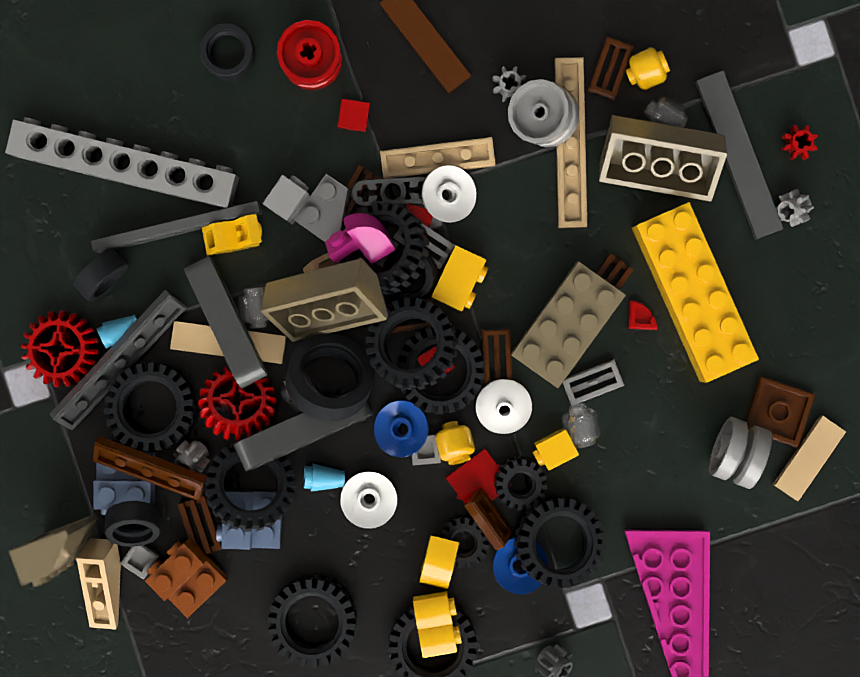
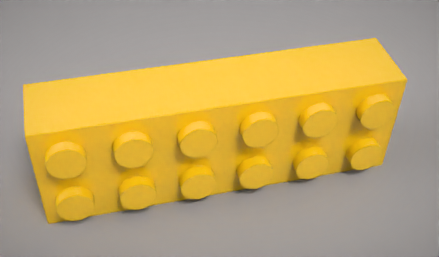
(695, 293)

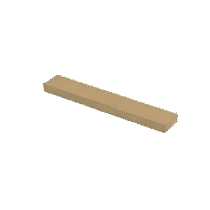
(572, 153)

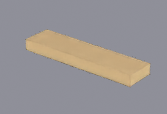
(426, 158)
(201, 339)

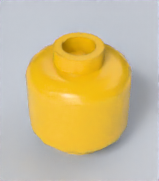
(648, 68)
(454, 443)

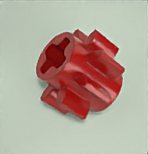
(807, 140)

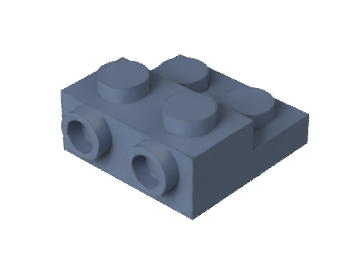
(116, 487)
(238, 539)

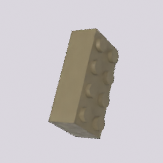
(662, 158)
(567, 324)

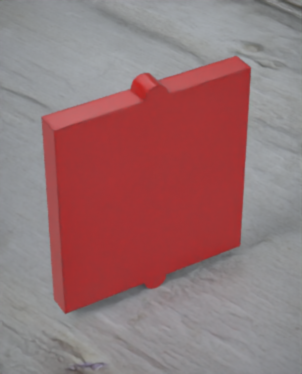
(475, 474)

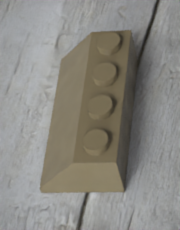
(325, 300)
(52, 551)

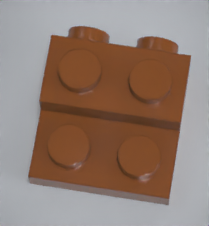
(186, 577)

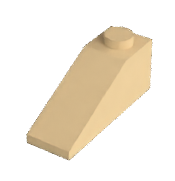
(100, 582)

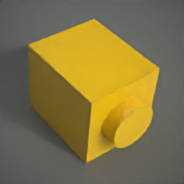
(554, 449)

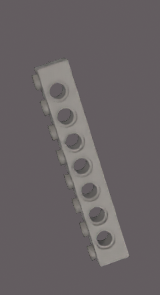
(23, 144)

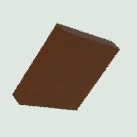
(780, 410)

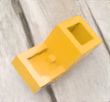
(232, 235)
(439, 562)

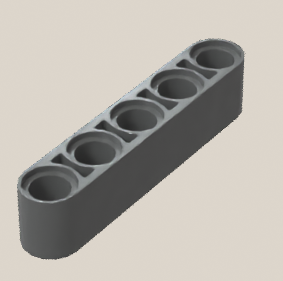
(225, 322)
(290, 436)

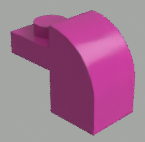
(361, 232)

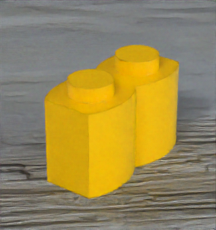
(435, 624)

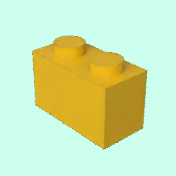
(459, 279)

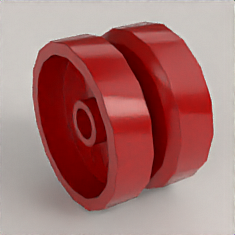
(307, 38)

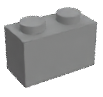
(287, 198)

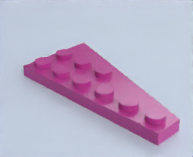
(677, 590)

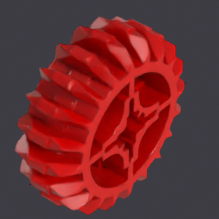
(62, 338)
(225, 403)

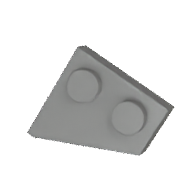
(325, 208)

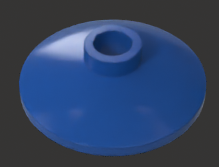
(388, 429)
(507, 576)

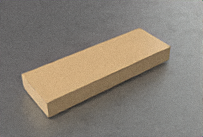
(809, 458)

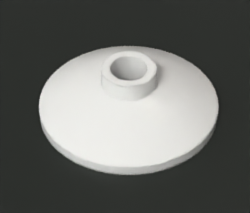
(460, 189)
(501, 393)
(366, 514)

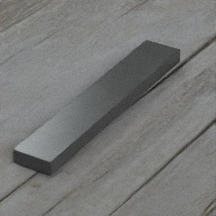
(740, 155)
(175, 227)
(117, 359)

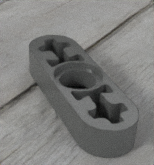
(370, 185)

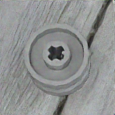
(546, 99)
(740, 452)

